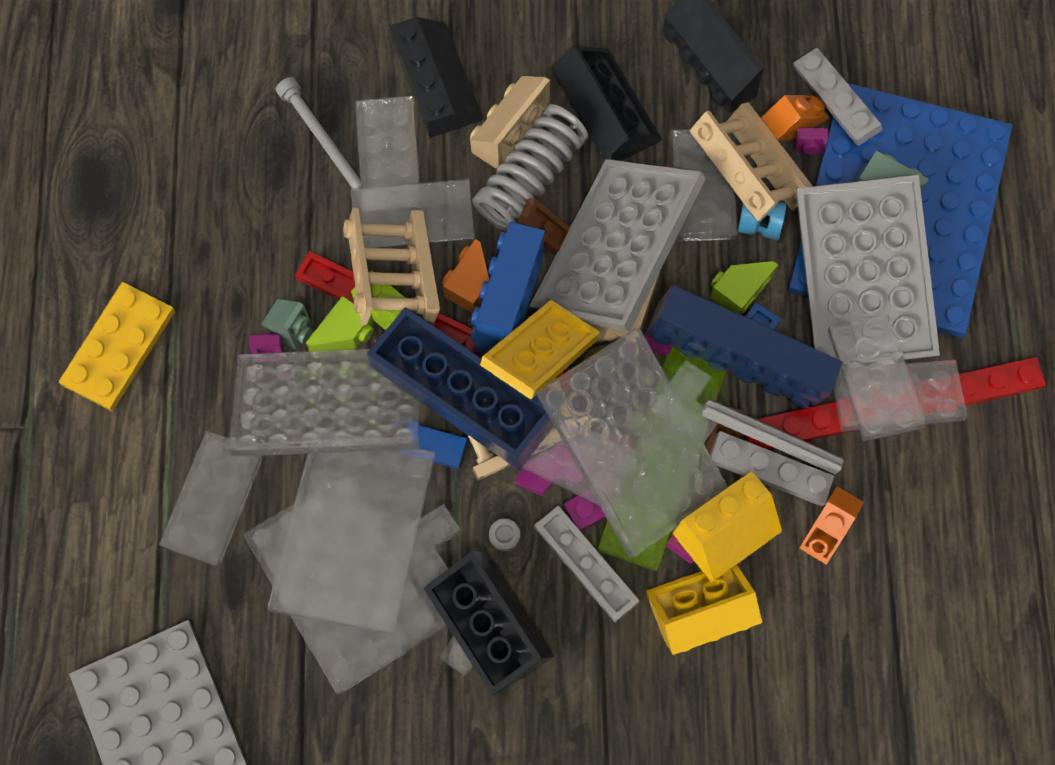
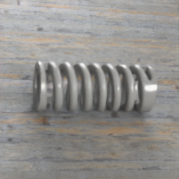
(537, 168)

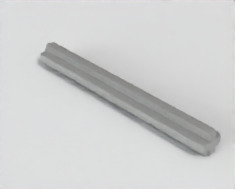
(772, 436)

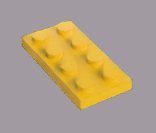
(117, 346)
(540, 349)

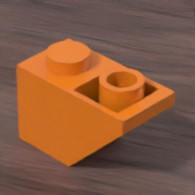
(794, 113)
(466, 280)
(831, 525)

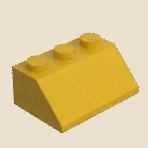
(730, 526)
(700, 611)

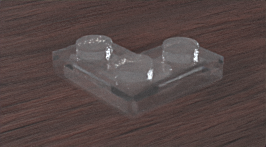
(688, 386)
(433, 531)

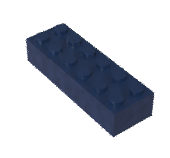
(743, 348)
(459, 388)

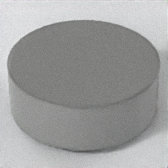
(504, 534)

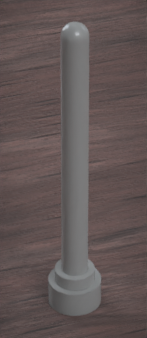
(290, 91)

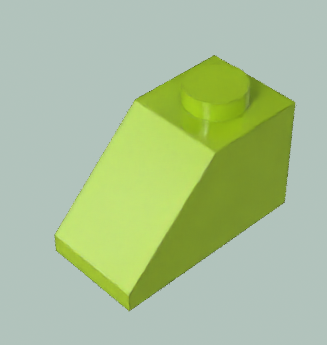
(741, 285)
(340, 329)

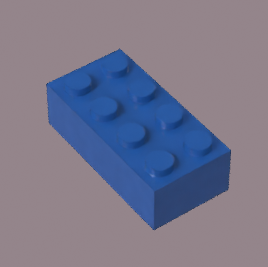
(509, 287)

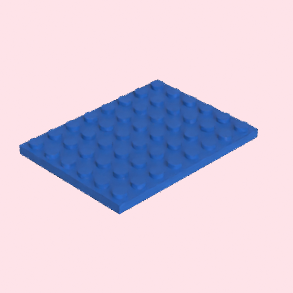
(964, 169)

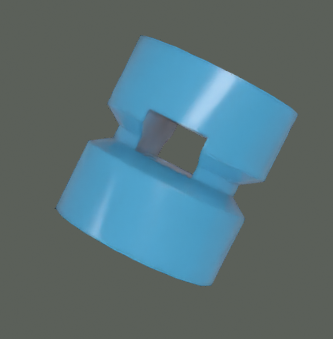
(768, 229)

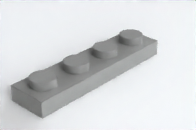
(837, 96)
(771, 468)
(586, 564)

